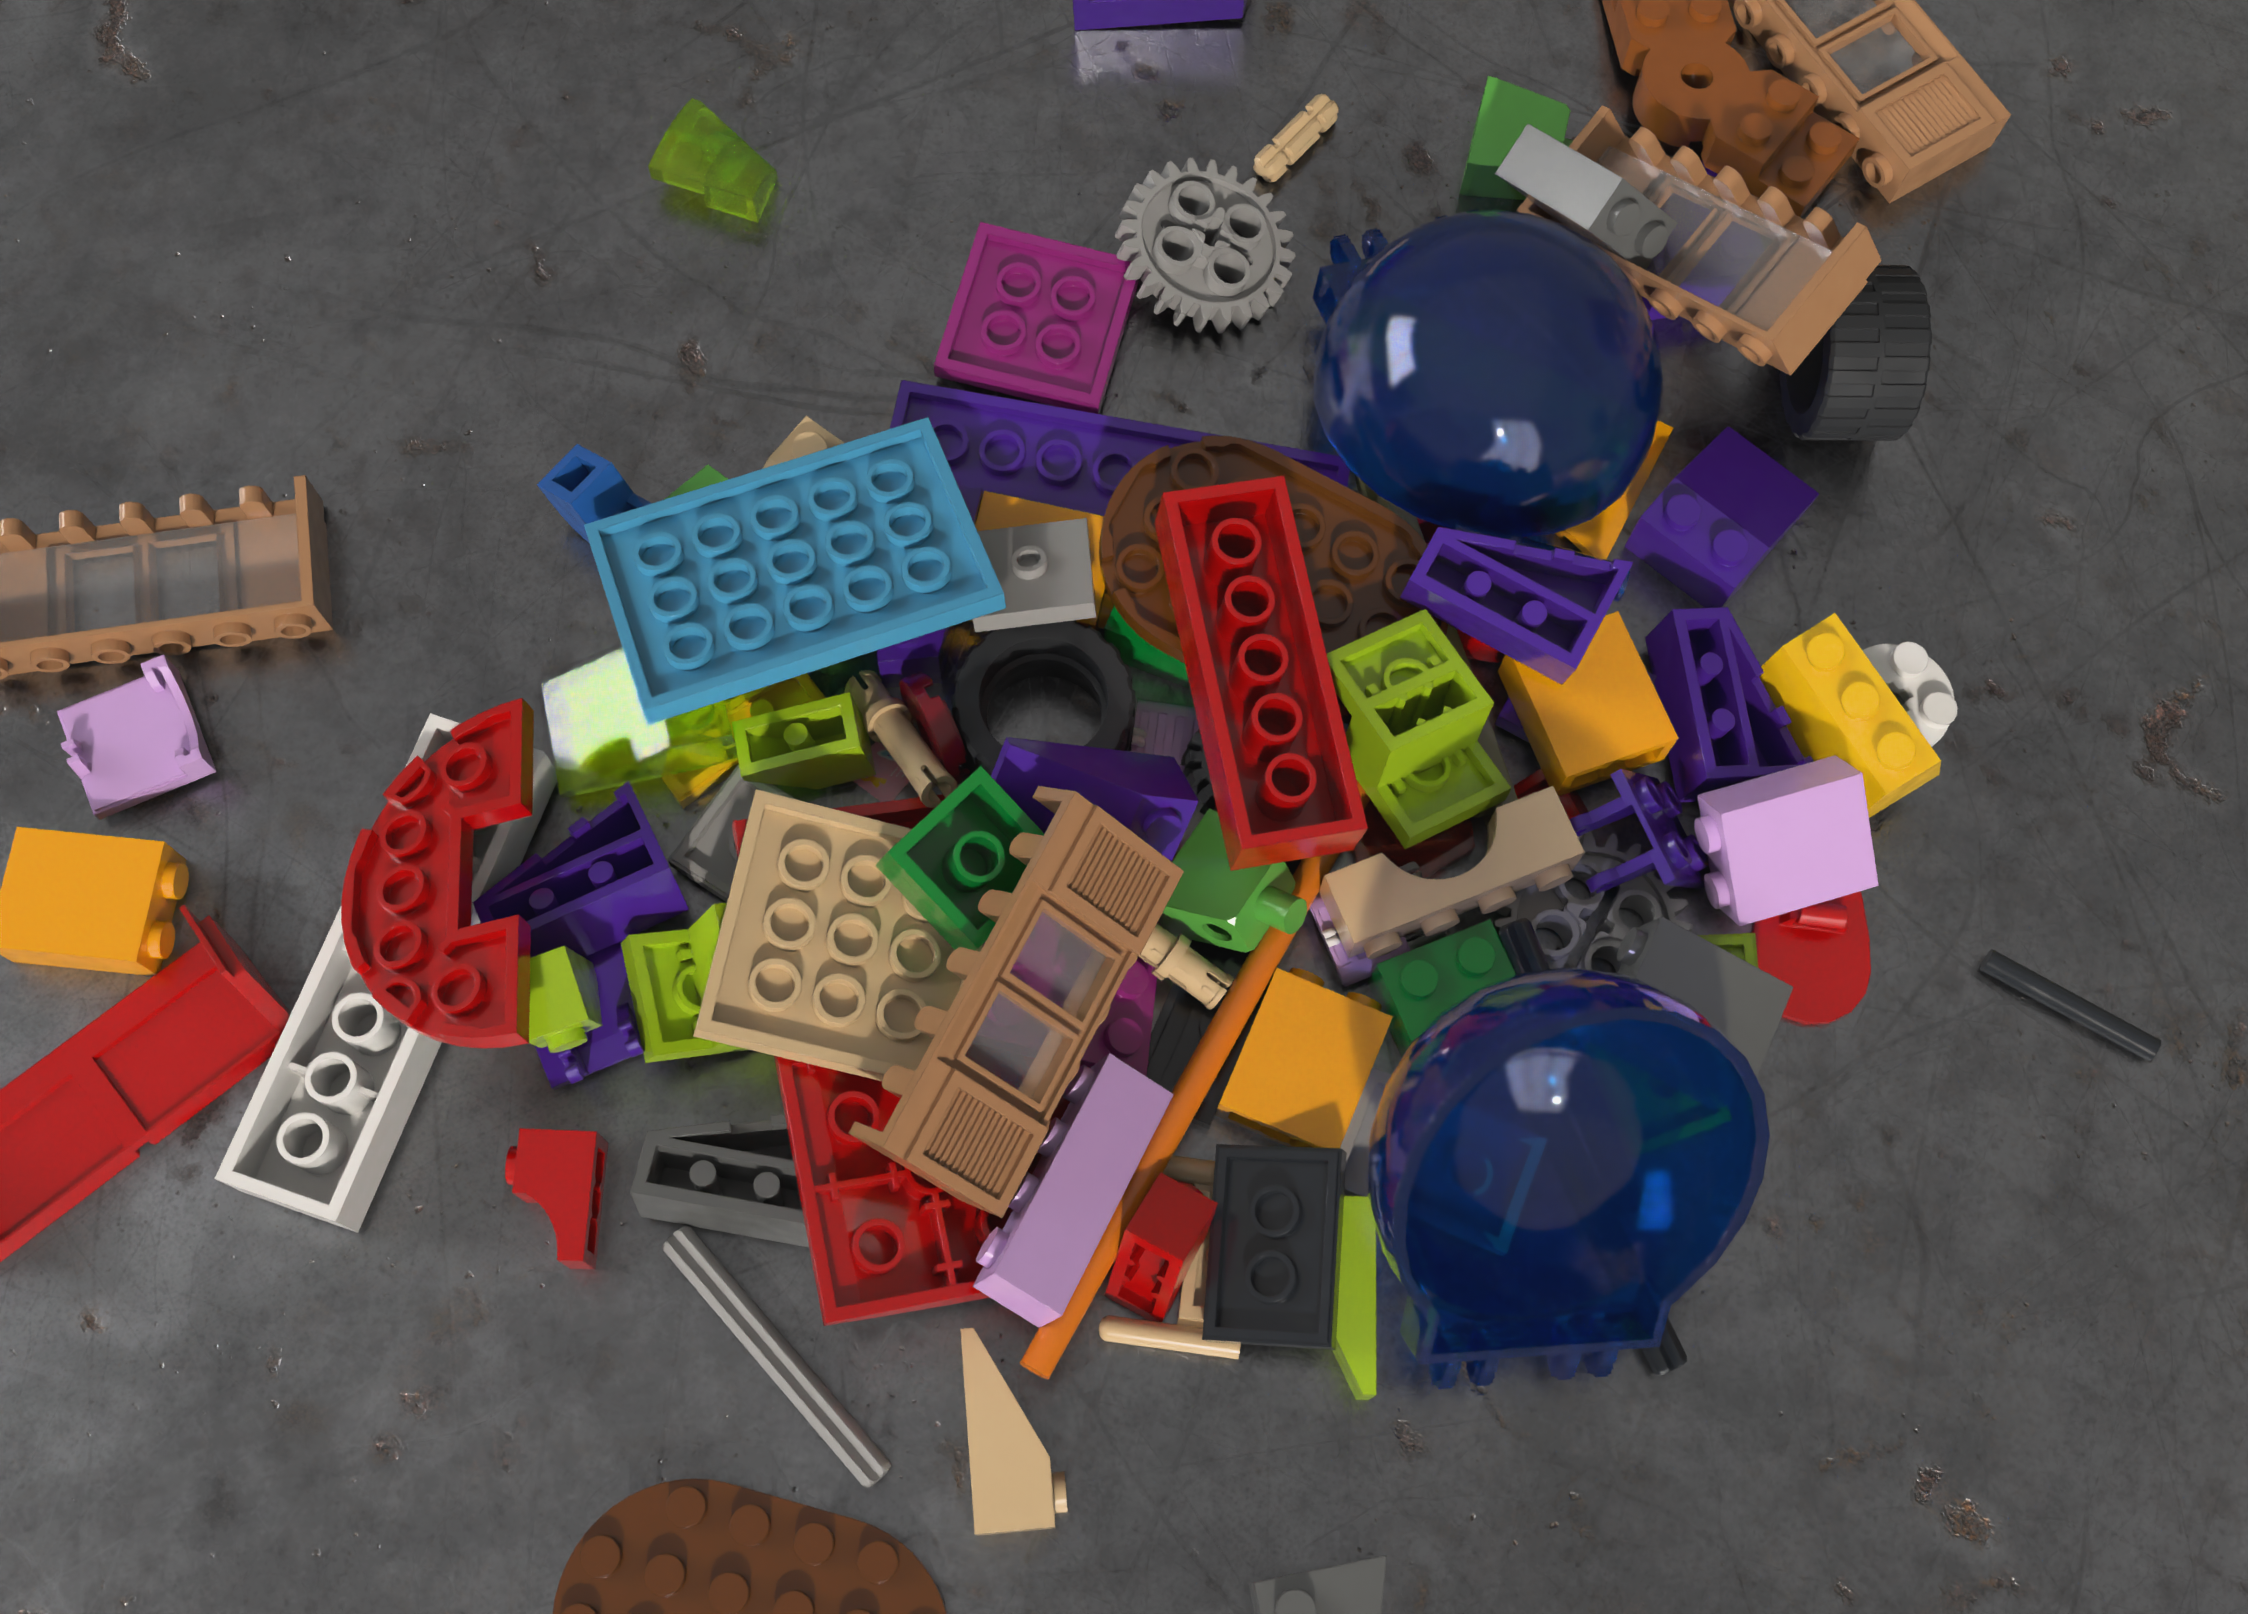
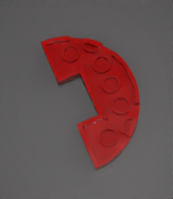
(412, 889)

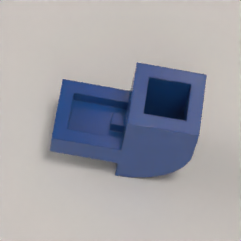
(587, 489)

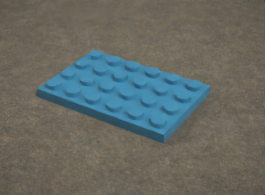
(791, 569)

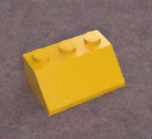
(1848, 712)

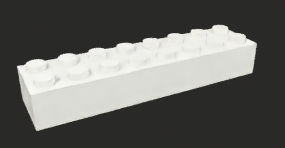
(346, 1065)

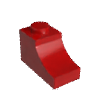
(567, 1179)
(1160, 1247)

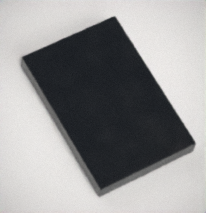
(1275, 1246)

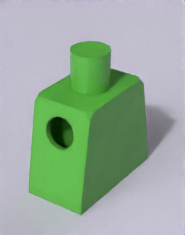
(1499, 123)
(1228, 905)

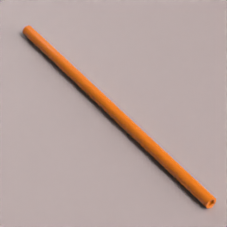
(1188, 1095)

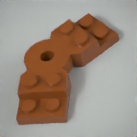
(1704, 92)

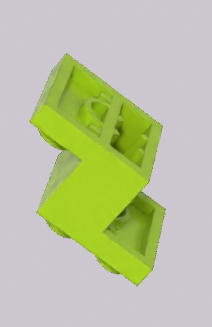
(1416, 728)
(668, 984)

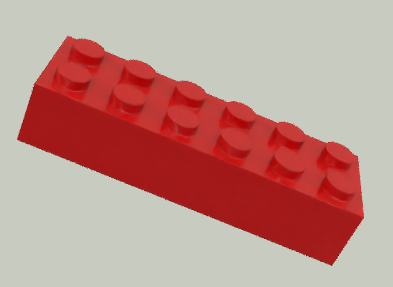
(1259, 673)

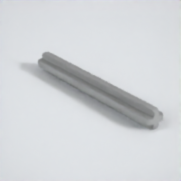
(777, 1356)

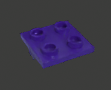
(1674, 854)
(606, 1044)

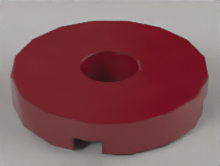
(935, 724)

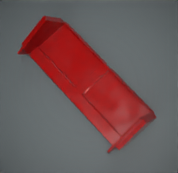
(131, 1079)

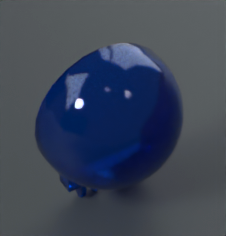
(1487, 371)
(1560, 1170)

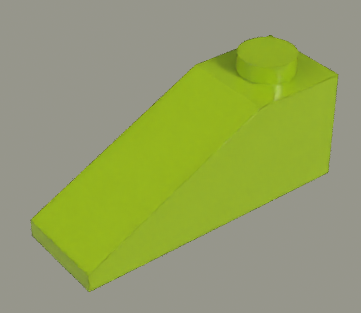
(1357, 1299)

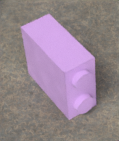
(1786, 840)

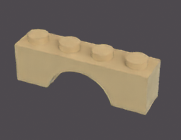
(1380, 903)

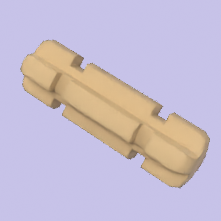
(1296, 138)

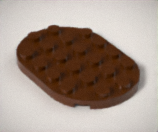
(1351, 545)
(738, 1552)

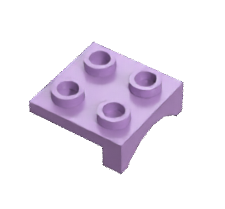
(135, 740)

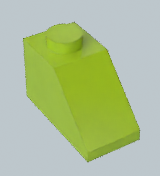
(805, 745)
(562, 1000)

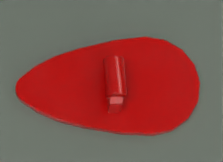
(1820, 954)

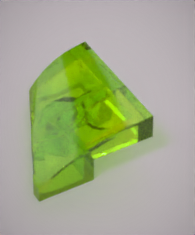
(713, 161)

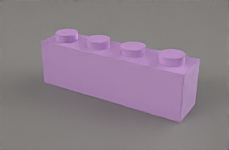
(1072, 1190)

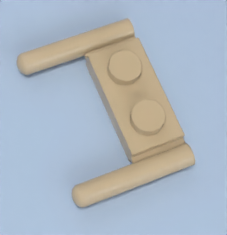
(1188, 1332)

